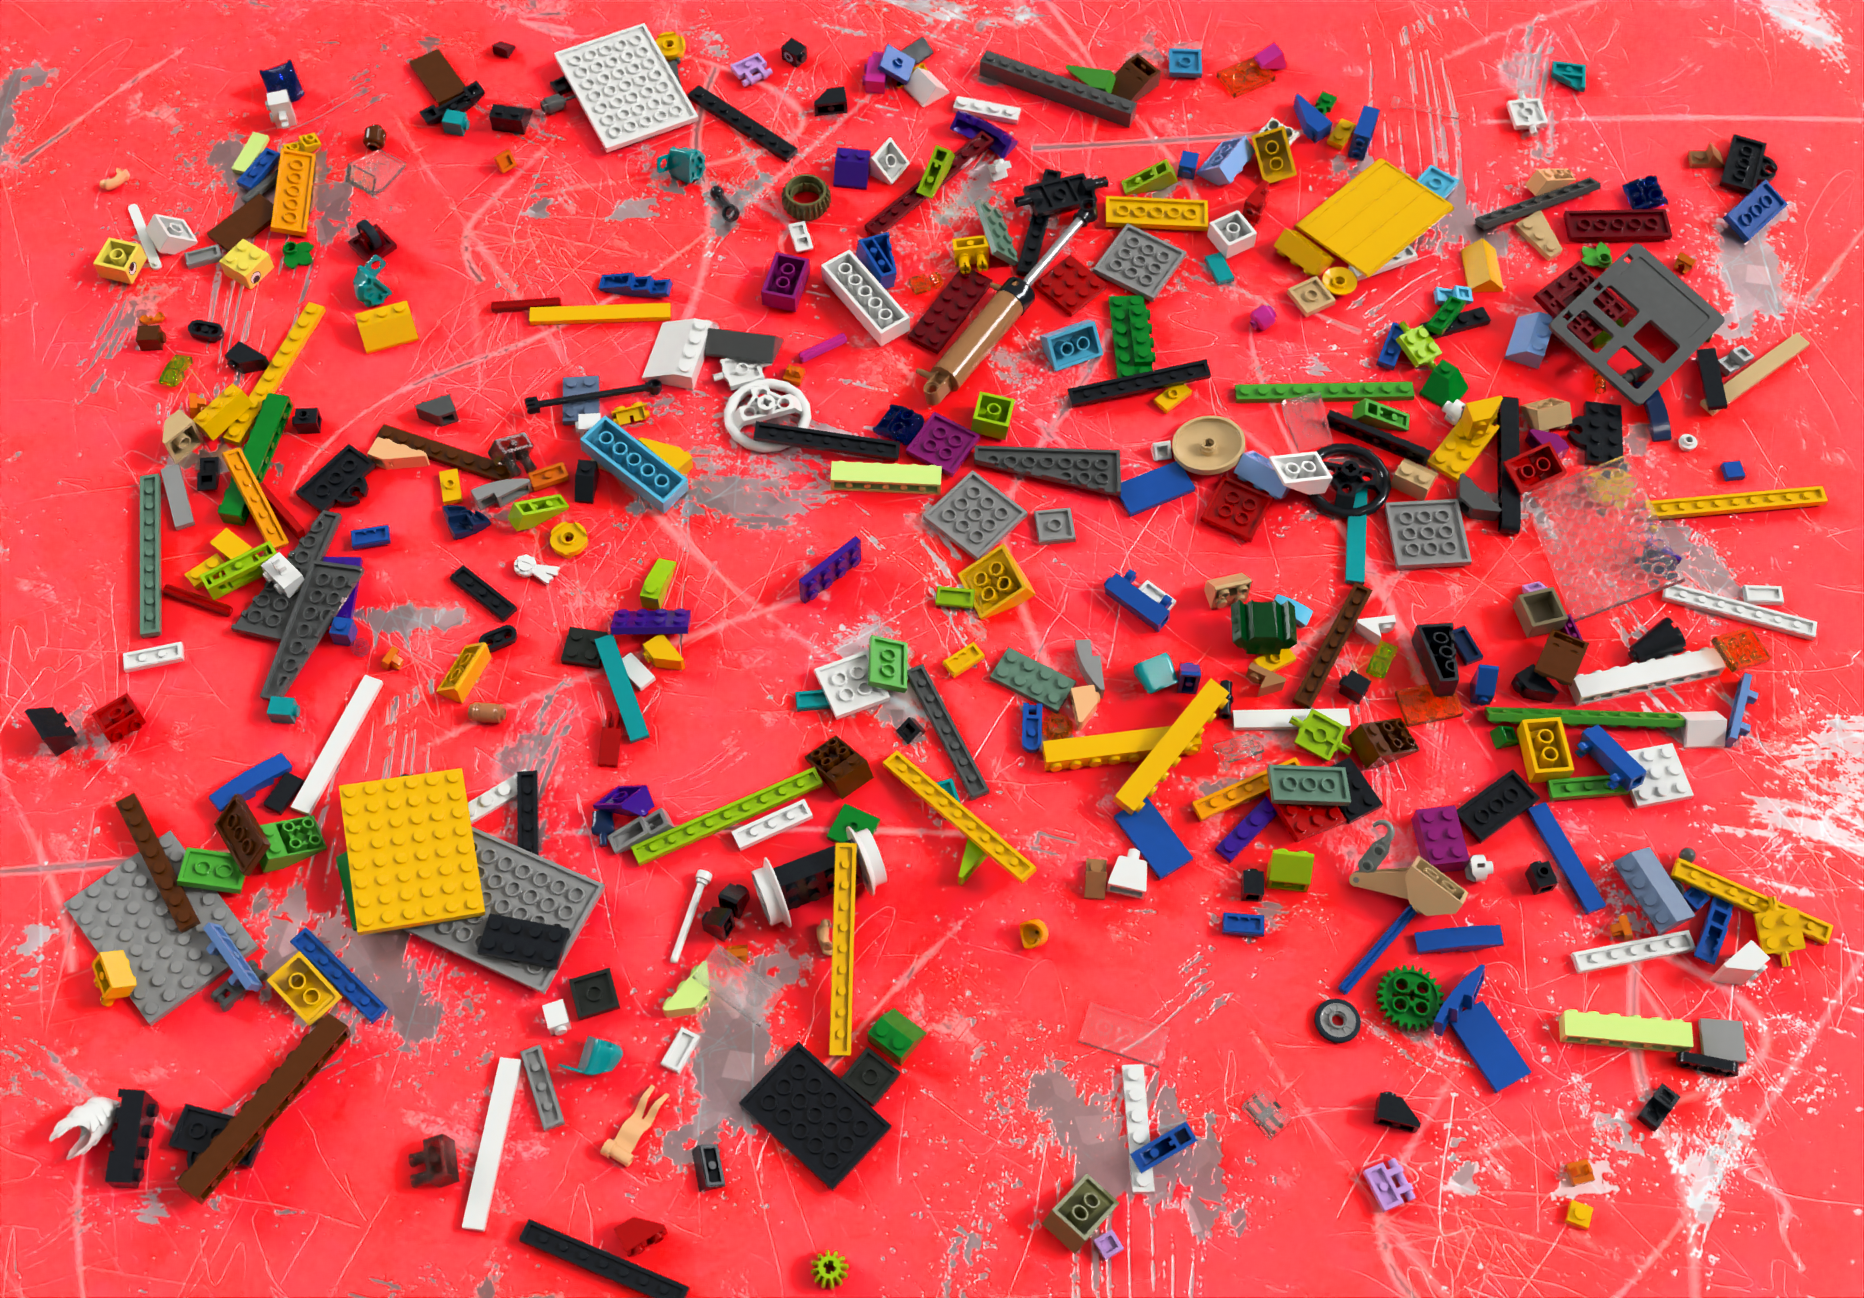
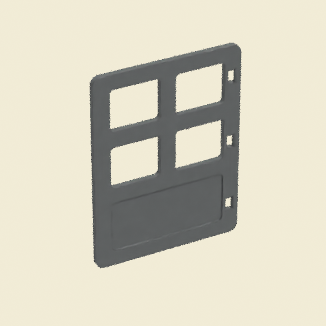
(1659, 300)

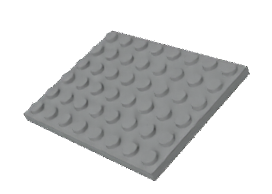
(523, 888)
(131, 915)

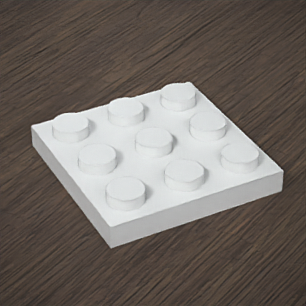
(847, 685)
(1664, 777)

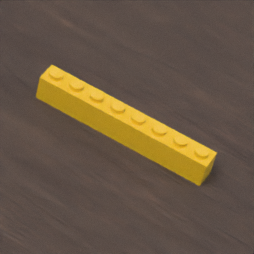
(1170, 747)
(1105, 748)

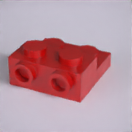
(1256, 204)
(119, 718)

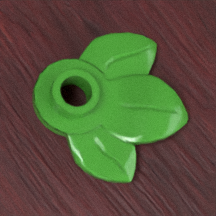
(1597, 257)

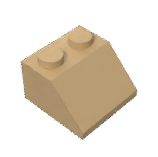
(1547, 414)
(180, 436)
(1413, 479)

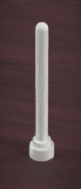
(702, 879)

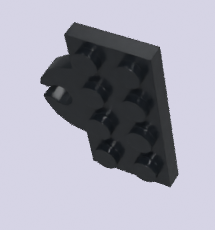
(1746, 165)
(1599, 432)
(338, 481)
(198, 1128)

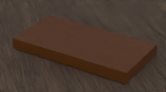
(438, 76)
(243, 223)
(242, 834)

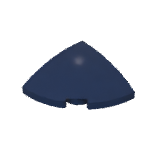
(464, 522)

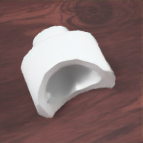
(1453, 411)
(1478, 868)

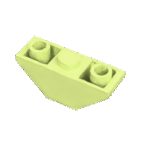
(688, 999)

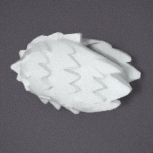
(93, 1118)

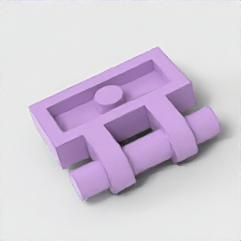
(750, 65)
(1383, 1187)

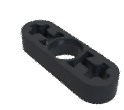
(1707, 1064)

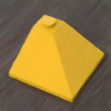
(997, 582)

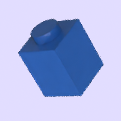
(1188, 165)
(343, 631)

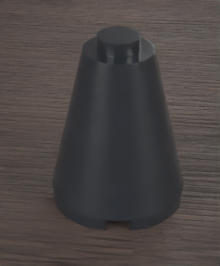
(1658, 642)

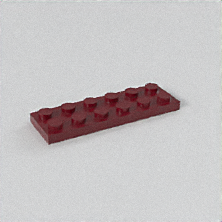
(1617, 225)
(949, 310)

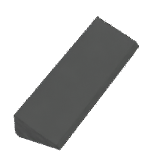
(742, 345)

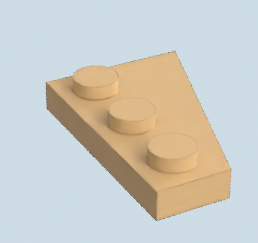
(1540, 235)

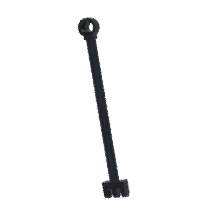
(533, 406)

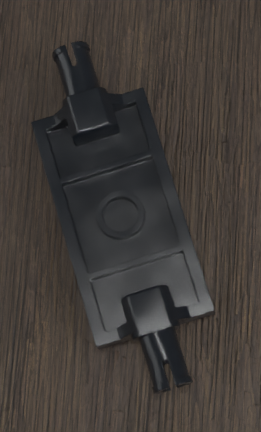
(1059, 194)

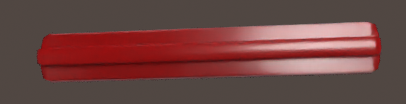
(515, 305)
(198, 600)

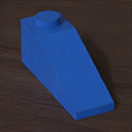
(1312, 121)
(1163, 1147)

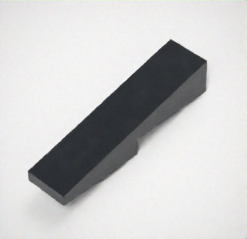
(1711, 379)

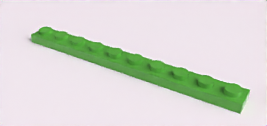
(1329, 391)
(1588, 717)

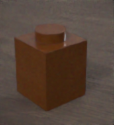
(150, 338)

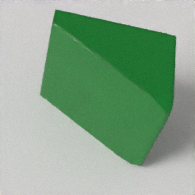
(1504, 737)

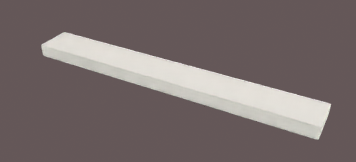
(1740, 611)
(337, 745)
(492, 1144)

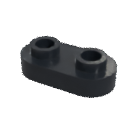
(207, 330)
(498, 638)

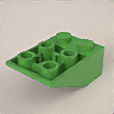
(291, 842)

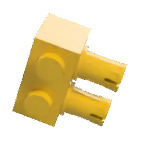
(971, 251)
(113, 976)

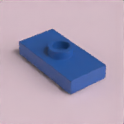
(370, 537)
(1243, 924)

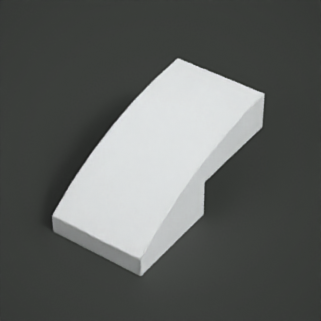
(800, 237)

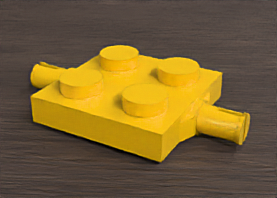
(1779, 931)

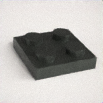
(581, 648)
(594, 994)
(870, 1077)

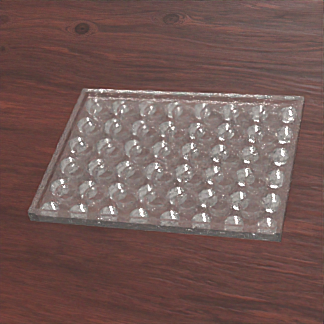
(1602, 538)

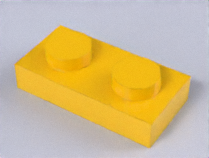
(1341, 134)
(210, 563)

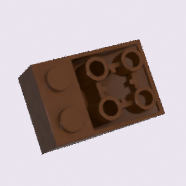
(1135, 79)
(1561, 657)
(1382, 742)
(840, 766)

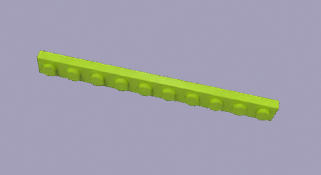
(726, 816)

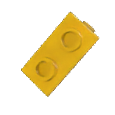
(623, 414)

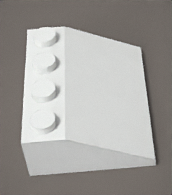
(678, 353)

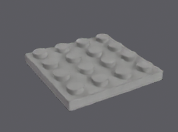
(1139, 262)
(975, 515)
(1427, 534)

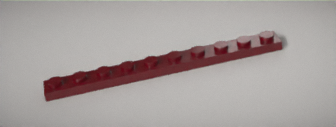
(911, 199)

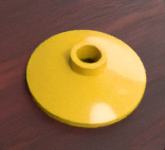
(1339, 281)

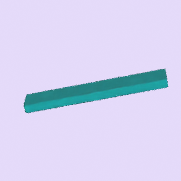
(1356, 543)
(622, 688)

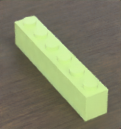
(886, 477)
(1625, 1031)

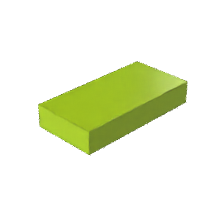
(955, 597)

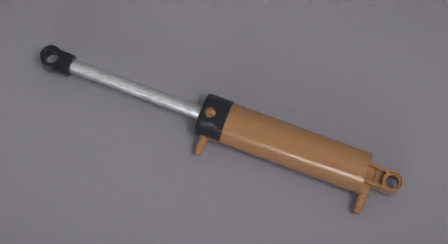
(996, 318)

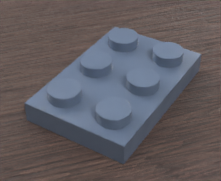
(577, 386)

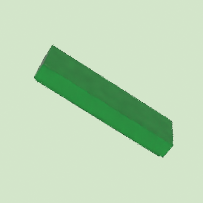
(1445, 315)

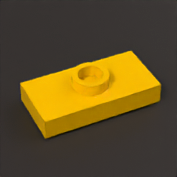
(1172, 397)
(450, 486)
(963, 659)
(1275, 662)

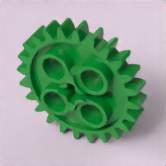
(1410, 981)

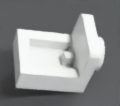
(998, 169)

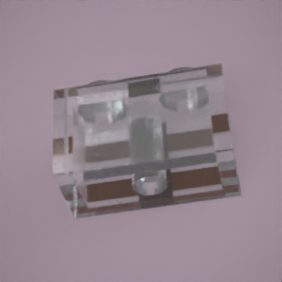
(1266, 1113)

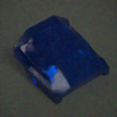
(283, 78)
(1644, 193)
(900, 424)

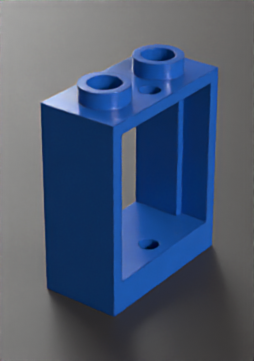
(1363, 133)

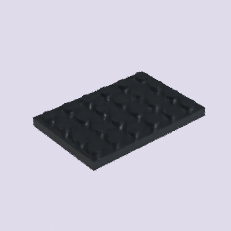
(815, 1116)

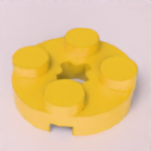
(677, 45)
(571, 548)

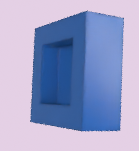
(1732, 471)
(1696, 898)

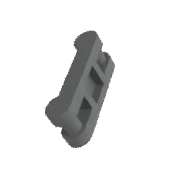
(236, 992)

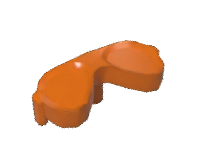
(145, 320)

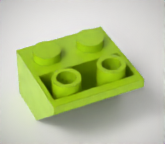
(1290, 870)

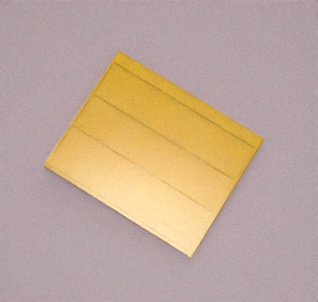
(1374, 217)

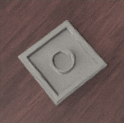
(1054, 526)
(1722, 1039)

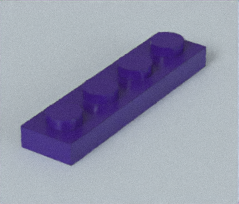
(1246, 830)

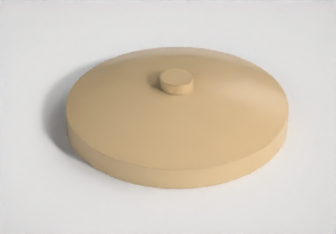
(1208, 445)

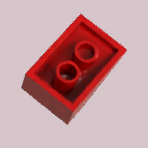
(1535, 468)

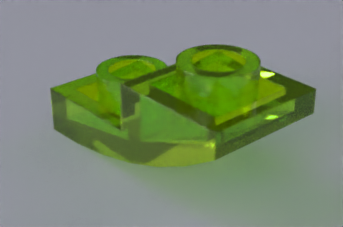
(174, 371)
(1382, 659)

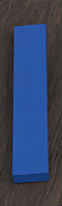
(1566, 858)
(339, 975)

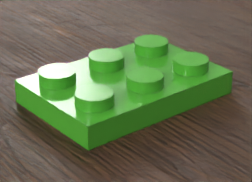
(887, 664)
(210, 871)

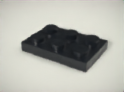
(1362, 795)

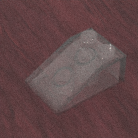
(374, 172)
(1307, 421)

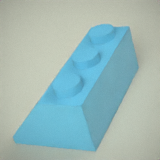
(1072, 344)

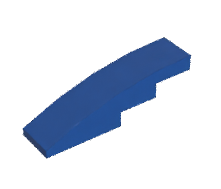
(630, 285)
(251, 781)
(1713, 930)
(1459, 938)
(1462, 996)

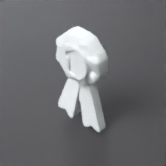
(527, 566)

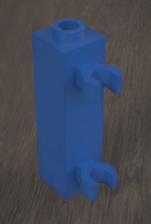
(1138, 602)
(1611, 757)

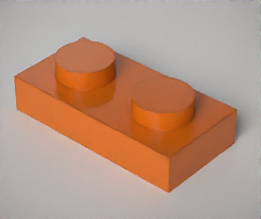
(548, 476)

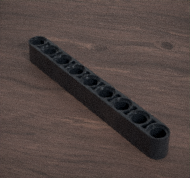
(1507, 448)

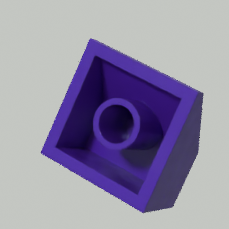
(852, 168)

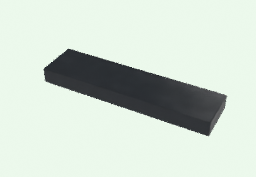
(483, 593)

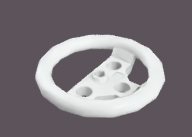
(764, 408)

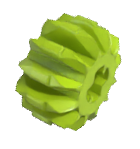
(835, 1276)

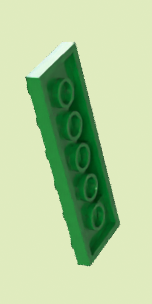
(1131, 335)

